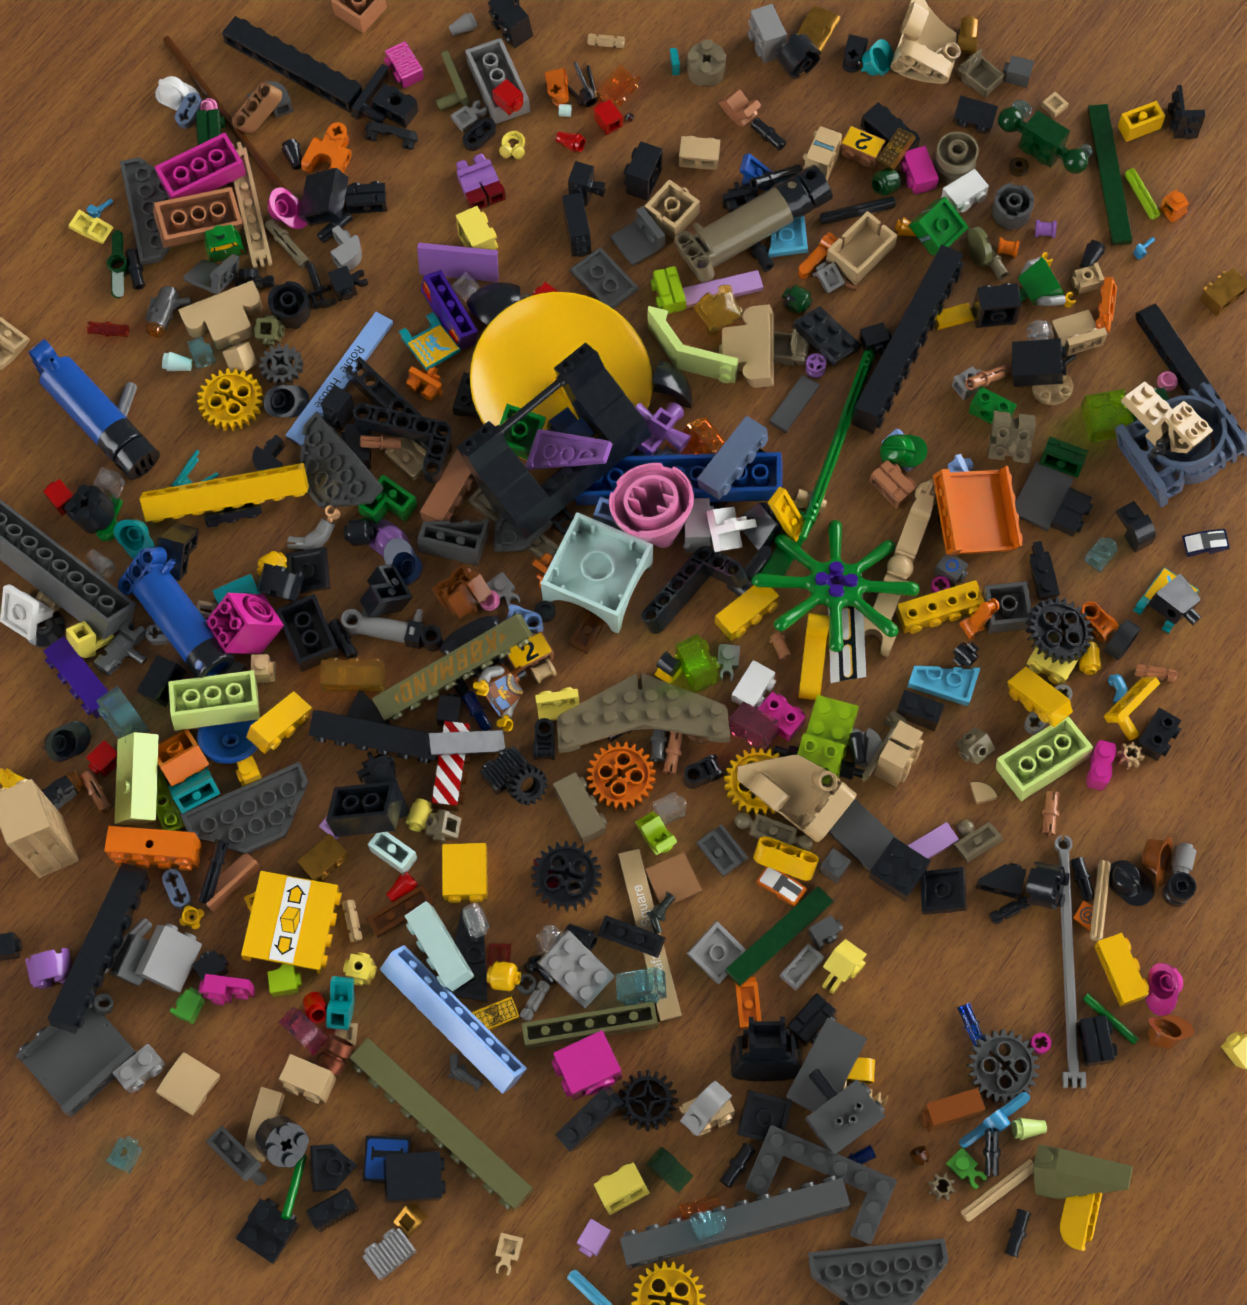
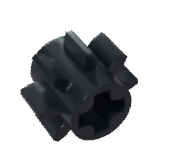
(966, 654)

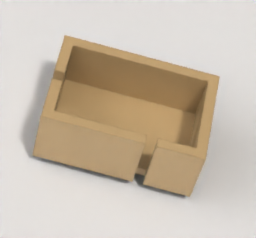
(861, 248)
(899, 754)

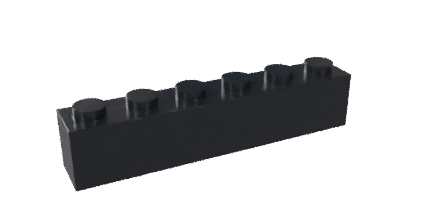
(369, 733)

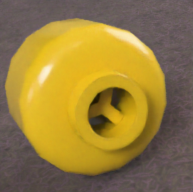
(272, 558)
(503, 976)

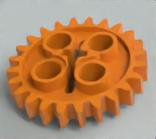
(609, 761)

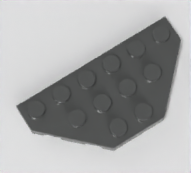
(142, 191)
(333, 469)
(252, 814)
(880, 1272)

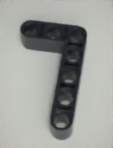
(411, 432)
(687, 582)

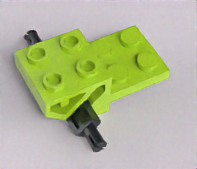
(827, 738)

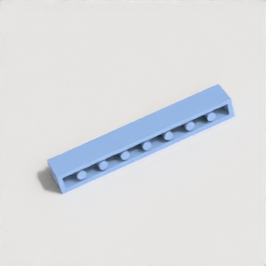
(453, 1019)

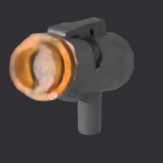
(161, 310)

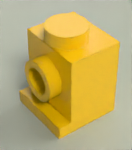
(248, 771)

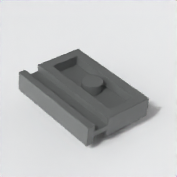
(722, 850)

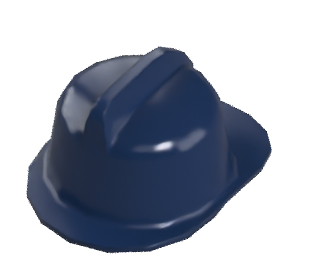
(403, 556)

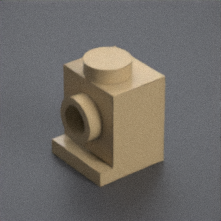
(1087, 279)
(263, 668)

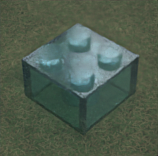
(120, 714)

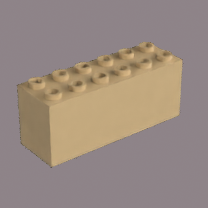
(35, 829)

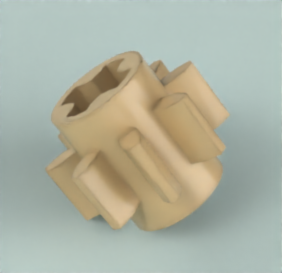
(1130, 761)

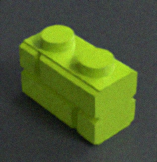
(669, 290)

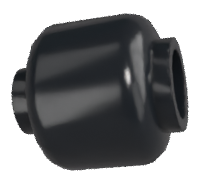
(359, 532)

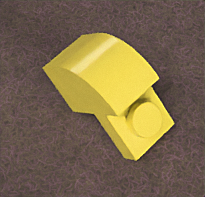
(85, 640)

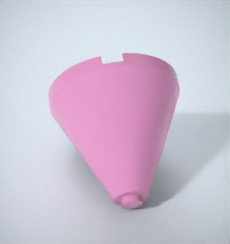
(652, 503)

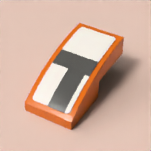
(781, 885)

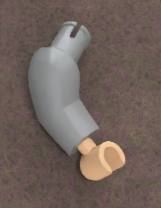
(320, 535)

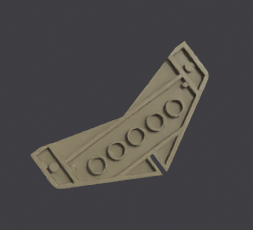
(652, 707)

